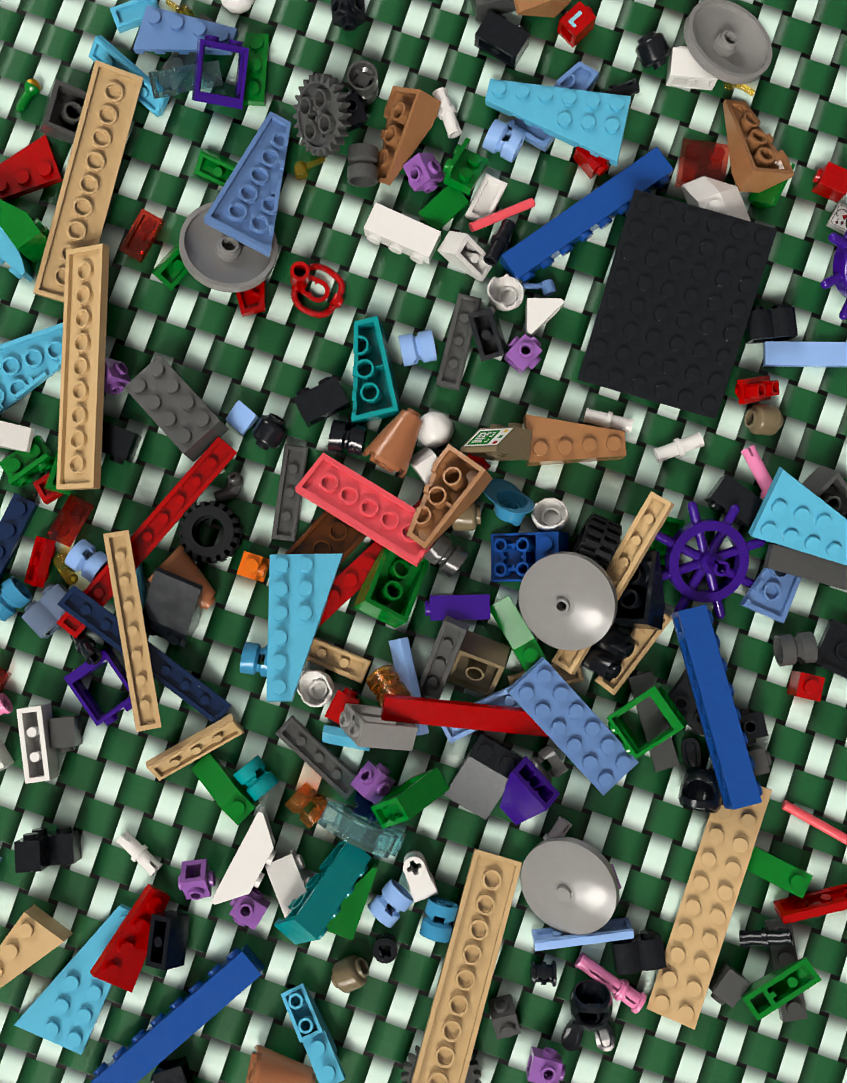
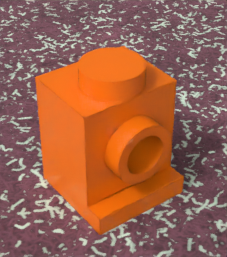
(253, 566)

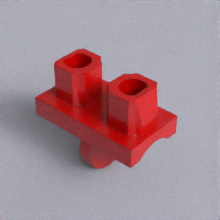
(756, 389)

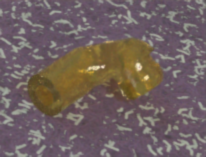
(65, 571)

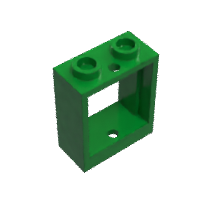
(667, 708)
(410, 798)

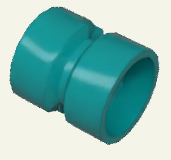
(256, 778)

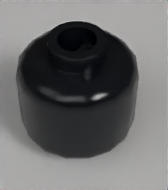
(653, 50)
(270, 431)

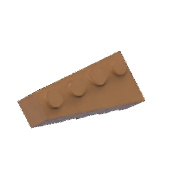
(571, 442)

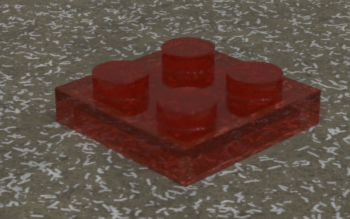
(701, 159)

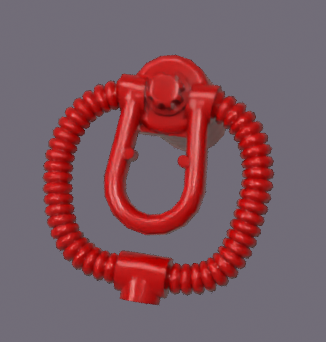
(299, 279)

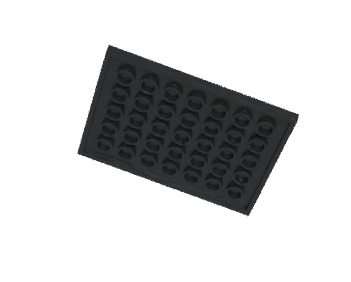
(676, 303)

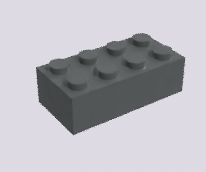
(176, 408)

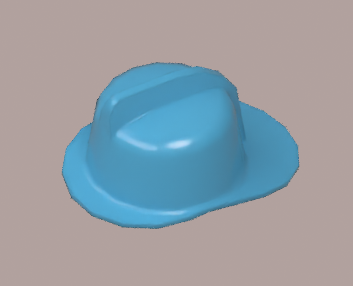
(508, 501)

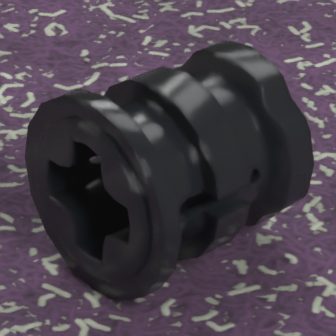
(387, 955)
(543, 973)

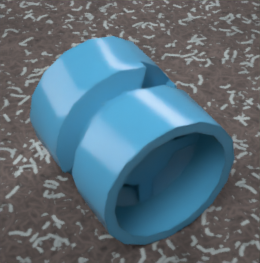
(12, 596)
(251, 659)
(435, 927)

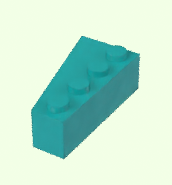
(373, 377)
(324, 894)

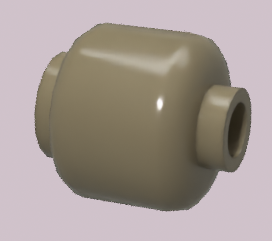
(763, 419)
(468, 519)
(350, 973)

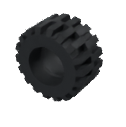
(190, 532)
(598, 539)

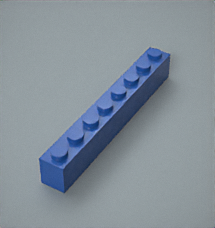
(585, 216)
(716, 708)
(183, 1019)

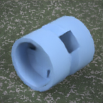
(503, 140)
(417, 347)
(86, 559)
(398, 899)

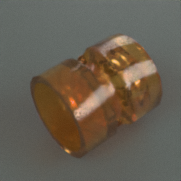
(386, 681)
(300, 799)

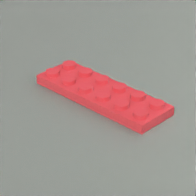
(362, 506)

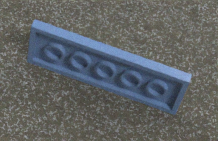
(572, 725)

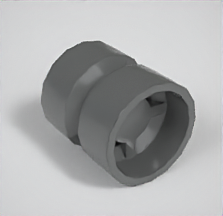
(363, 80)
(362, 167)
(448, 556)
(797, 648)
(549, 754)

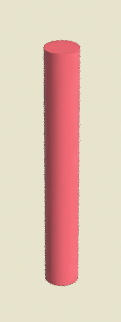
(502, 214)
(814, 821)

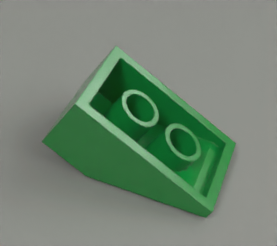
(24, 232)
(391, 588)

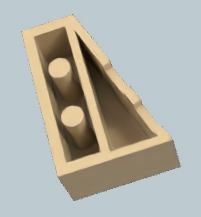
(28, 942)

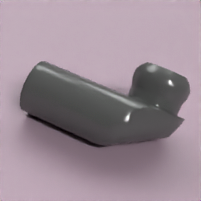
(232, 489)

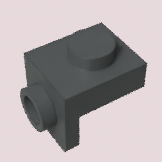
(504, 1016)

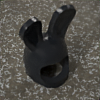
(699, 786)
(590, 1011)

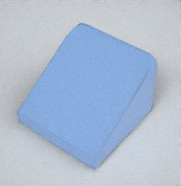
(241, 417)

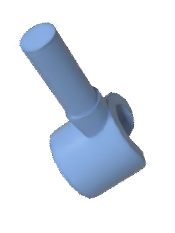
(547, 287)

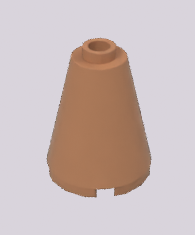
(396, 442)
(183, 565)
(274, 1067)

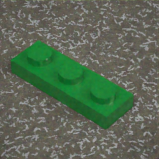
(256, 68)

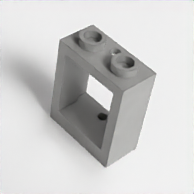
(367, 729)

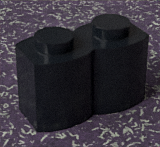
(771, 324)
(608, 653)
(639, 954)

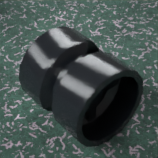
(347, 437)

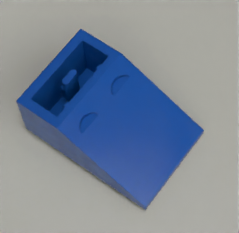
(516, 552)

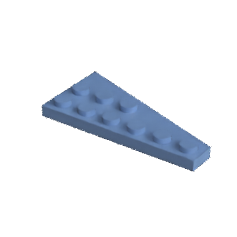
(251, 194)

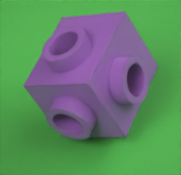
(423, 172)
(517, 359)
(115, 376)
(373, 781)
(196, 879)
(249, 908)
(545, 1066)

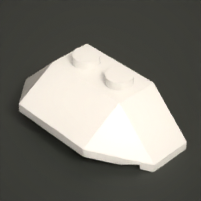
(715, 196)
(248, 861)

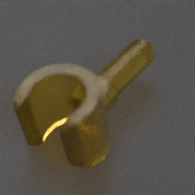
(184, 9)
(746, 89)
(301, 167)

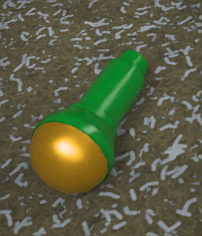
(31, 89)

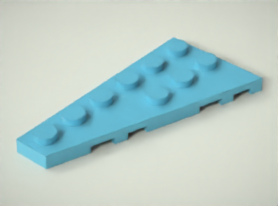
(571, 115)
(28, 363)
(800, 520)
(296, 605)
(75, 998)

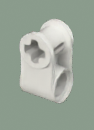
(419, 879)

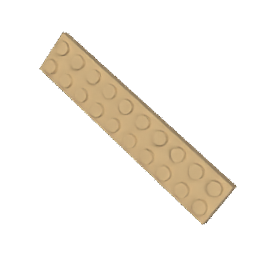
(89, 172)
(83, 368)
(706, 911)
(467, 969)

